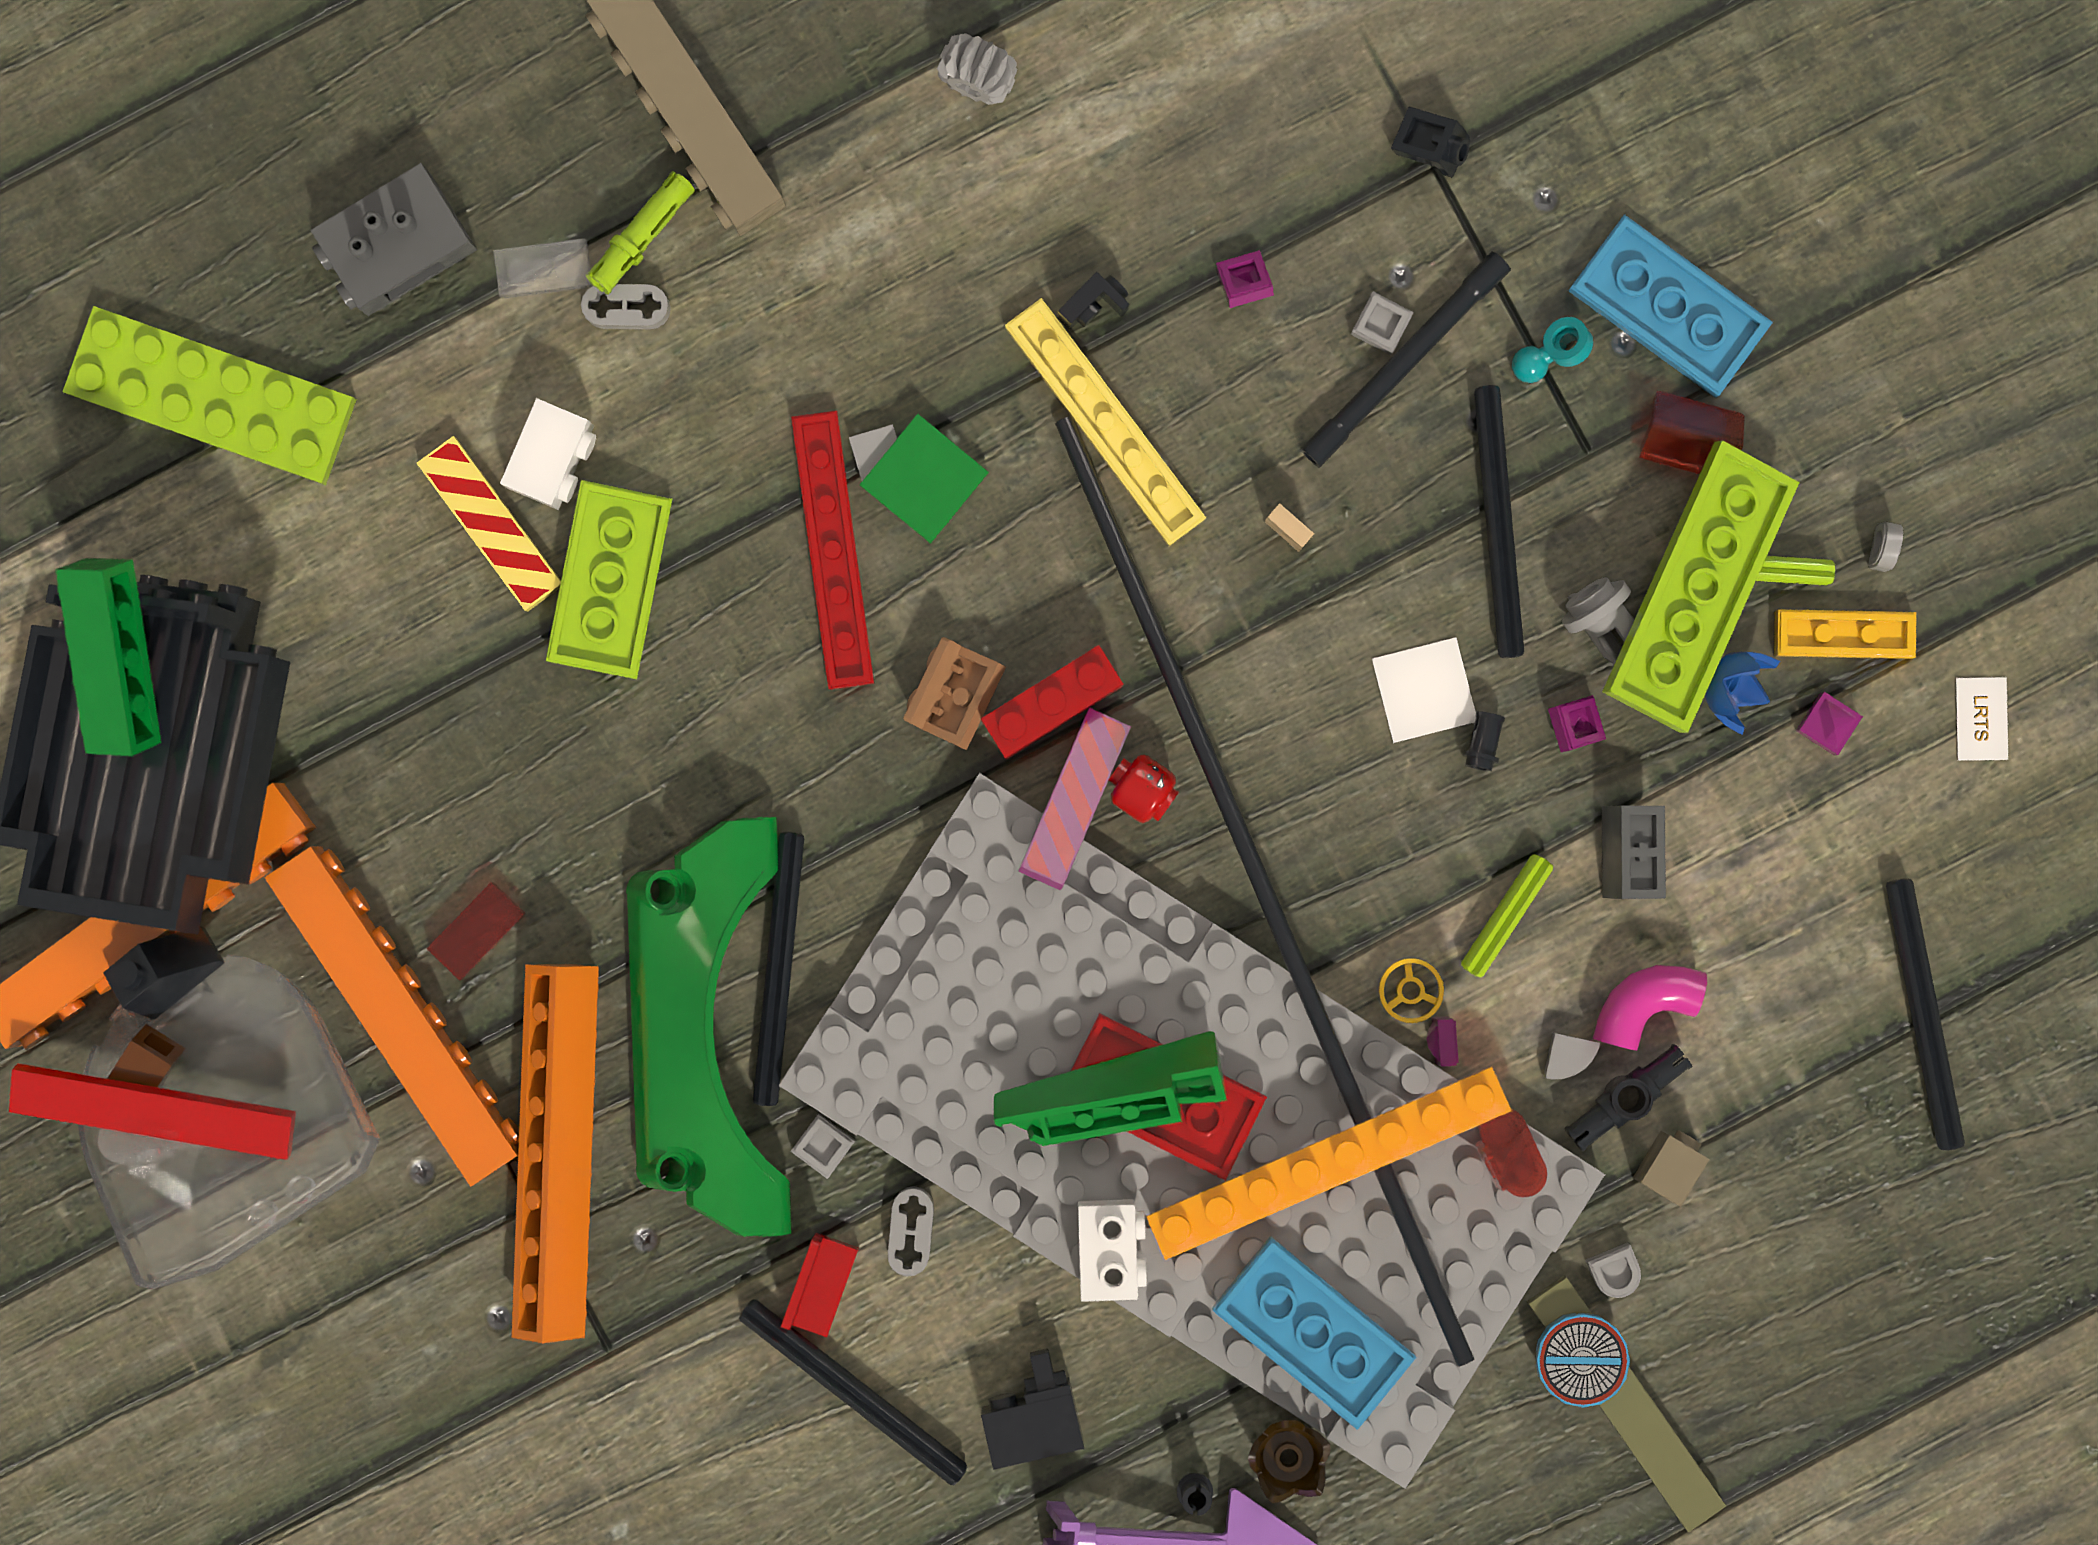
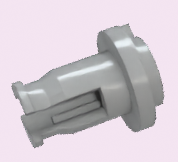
(1598, 611)

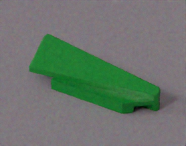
(1117, 1093)

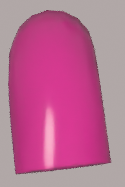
(1645, 994)

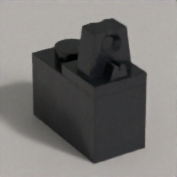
(1036, 1425)

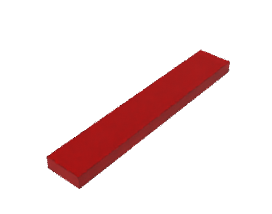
(833, 550)
(151, 1111)

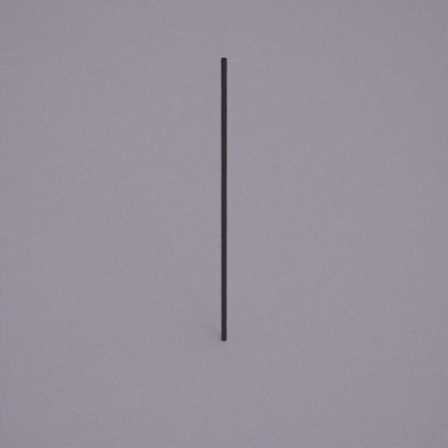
(1260, 881)

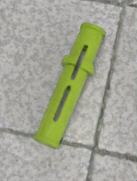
(633, 241)

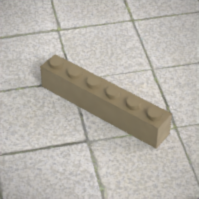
(690, 111)

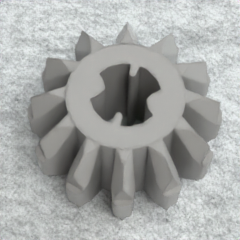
(977, 69)

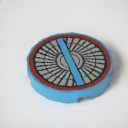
(1582, 1359)

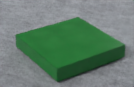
(924, 478)

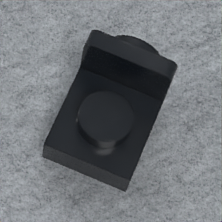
(1432, 141)
(1084, 303)

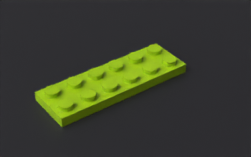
(209, 395)
(1701, 587)

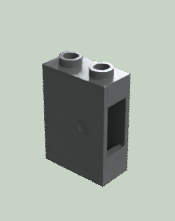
(391, 241)

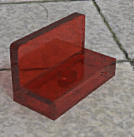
(1686, 430)

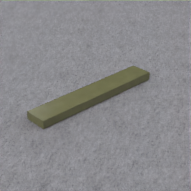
(1642, 1426)

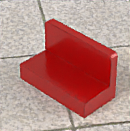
(820, 1285)

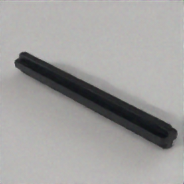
(1499, 521)
(778, 969)
(1925, 1014)
(853, 1392)

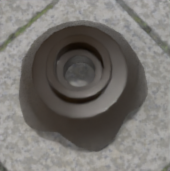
(1303, 1476)

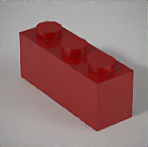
(1052, 702)

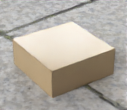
(1289, 527)

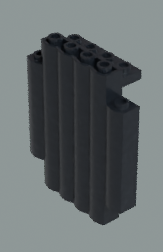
(152, 827)

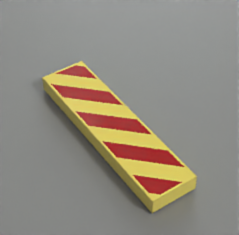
(490, 523)

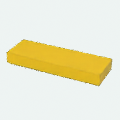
(1845, 634)

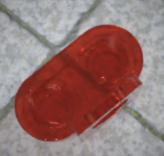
(1512, 1155)

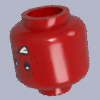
(1143, 788)

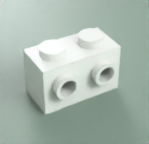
(549, 454)
(1109, 1250)

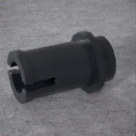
(1484, 741)
(1188, 1485)

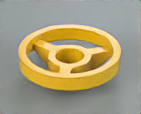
(1408, 976)

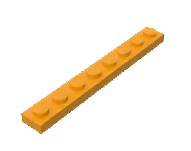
(1329, 1163)

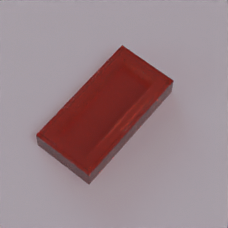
(476, 931)

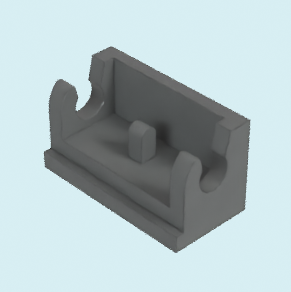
(1633, 852)

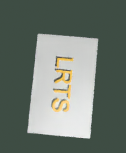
(1982, 718)

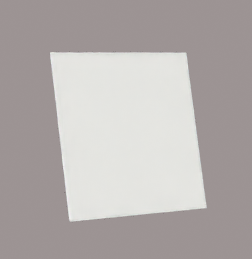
(1424, 690)

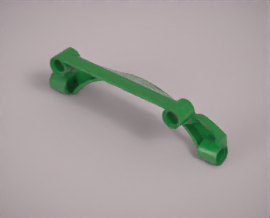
(673, 985)

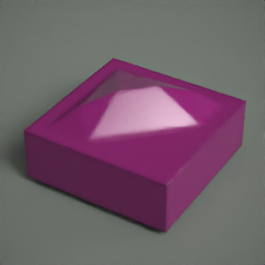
(1244, 279)
(1577, 723)
(1829, 723)
(1443, 1041)

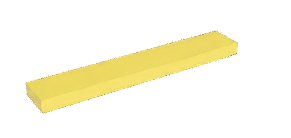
(1105, 422)

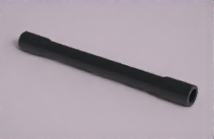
(1473, 289)

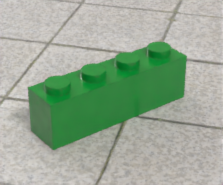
(108, 656)

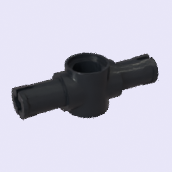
(1648, 1083)

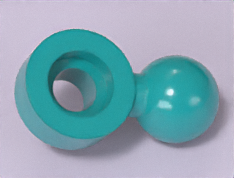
(1532, 363)

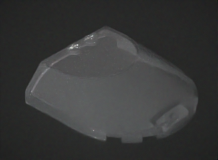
(250, 1042)

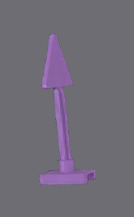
(1245, 1525)

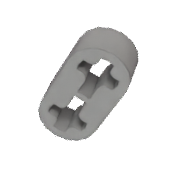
(626, 317)
(899, 1230)

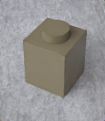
(1672, 1166)

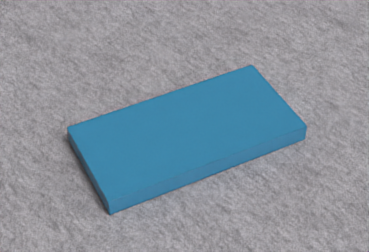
(1670, 306)
(1314, 1332)

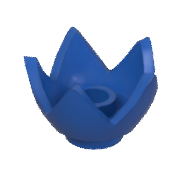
(1737, 686)

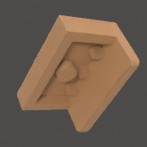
(953, 693)

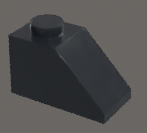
(162, 971)

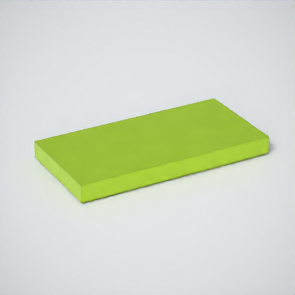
(608, 579)

